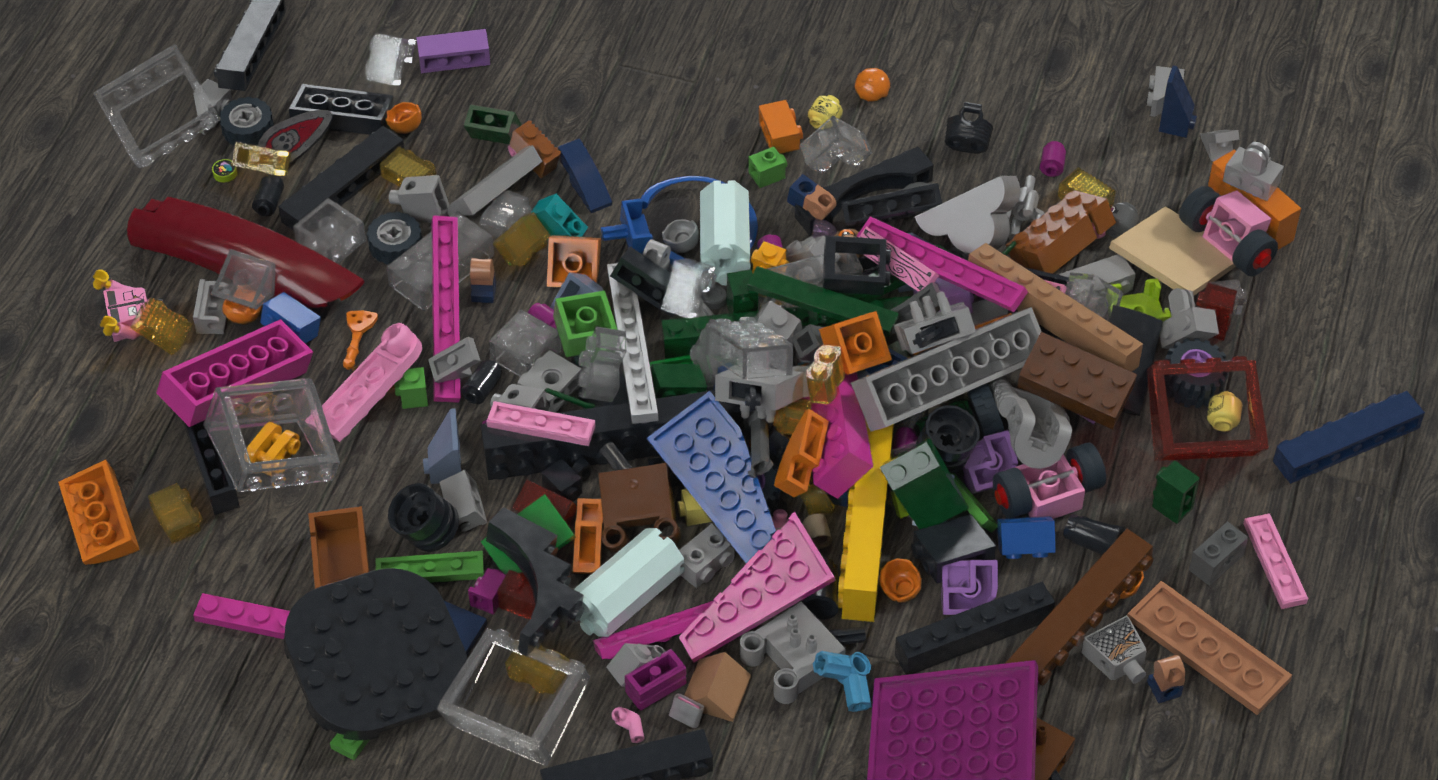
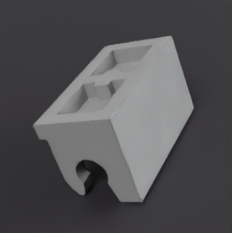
(208, 310)
(464, 495)

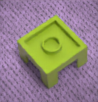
(1147, 301)

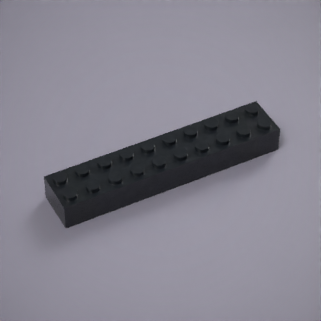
(522, 454)

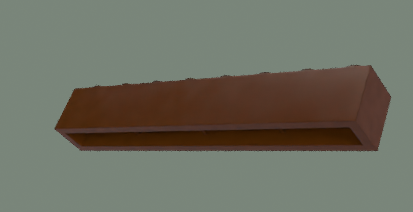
(1085, 604)

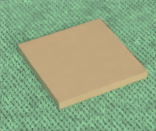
(1172, 252)

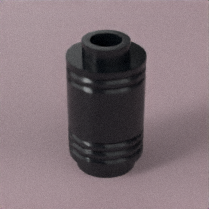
(268, 195)
(482, 382)

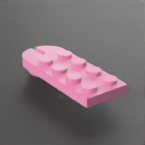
(371, 380)

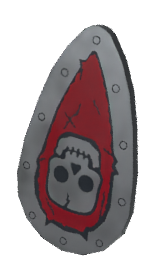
(298, 133)

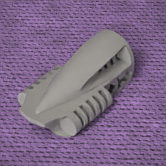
(1032, 424)

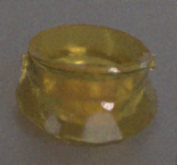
(817, 500)

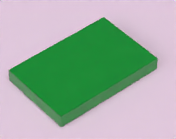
(543, 514)

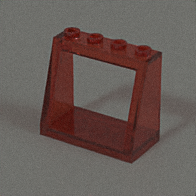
(1163, 443)

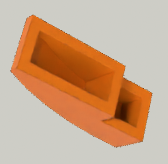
(802, 454)
(588, 536)

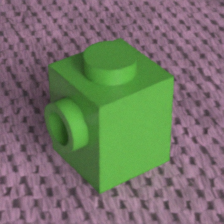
(767, 167)
(412, 388)

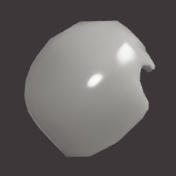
(681, 235)

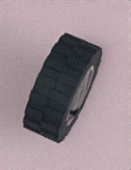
(245, 120)
(392, 236)
(985, 410)

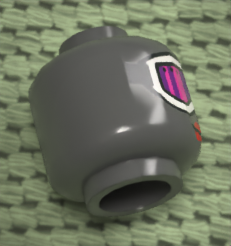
(1125, 217)

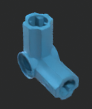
(850, 672)

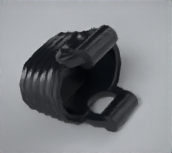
(966, 134)

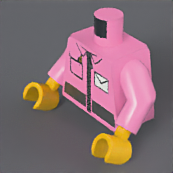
(121, 305)

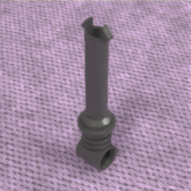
(759, 443)

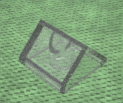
(245, 280)

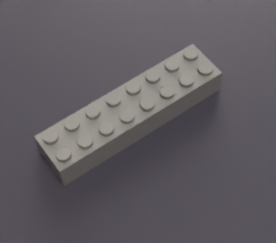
(947, 370)

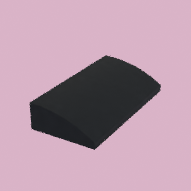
(351, 109)
(1147, 331)

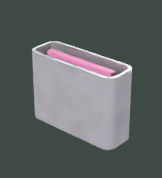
(686, 710)

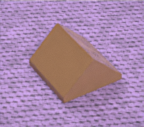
(718, 685)

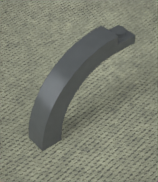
(809, 338)

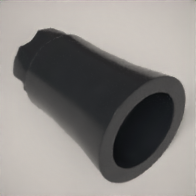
(1092, 533)
(824, 601)

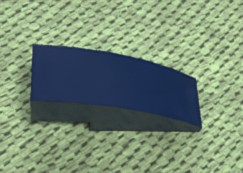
(584, 175)

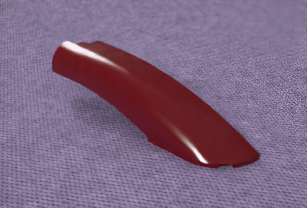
(207, 235)

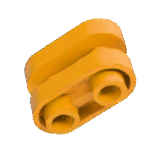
(273, 444)

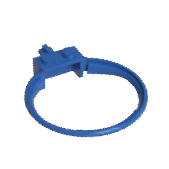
(634, 224)

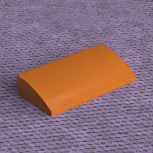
(98, 514)

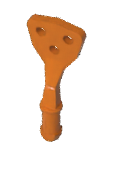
(358, 324)

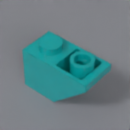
(558, 217)

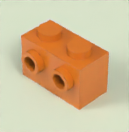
(780, 126)

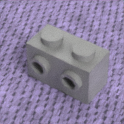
(705, 556)

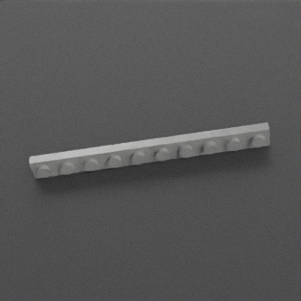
(636, 361)

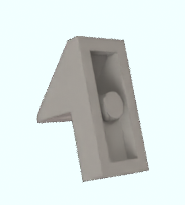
(1219, 142)
(454, 361)

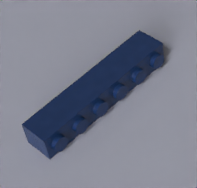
(1348, 436)

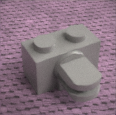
(1253, 171)
(1187, 320)

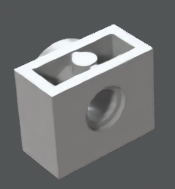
(553, 373)

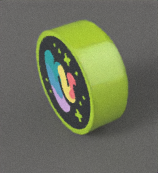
(224, 171)

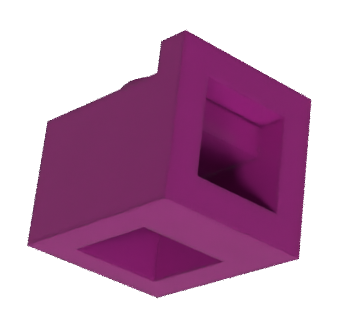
(484, 593)

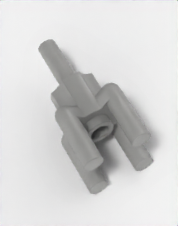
(1026, 207)

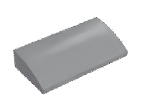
(496, 182)

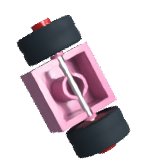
(1232, 227)
(1052, 489)

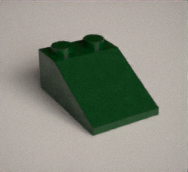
(924, 485)

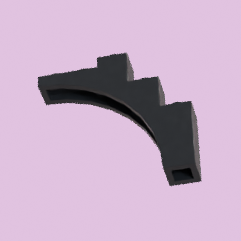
(547, 575)

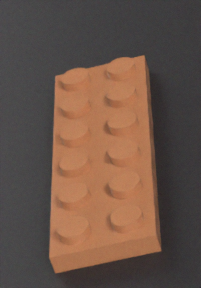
(1209, 647)

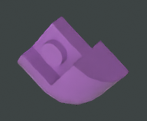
(988, 458)
(968, 585)

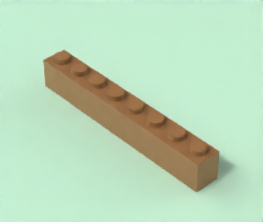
(1063, 314)

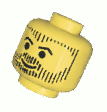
(823, 109)
(1224, 411)

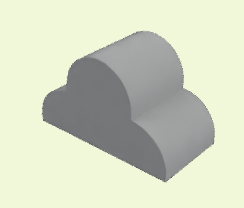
(975, 215)

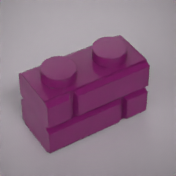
(655, 679)

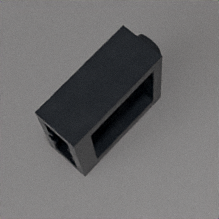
(855, 283)

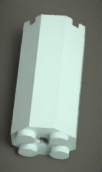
(725, 228)
(628, 582)

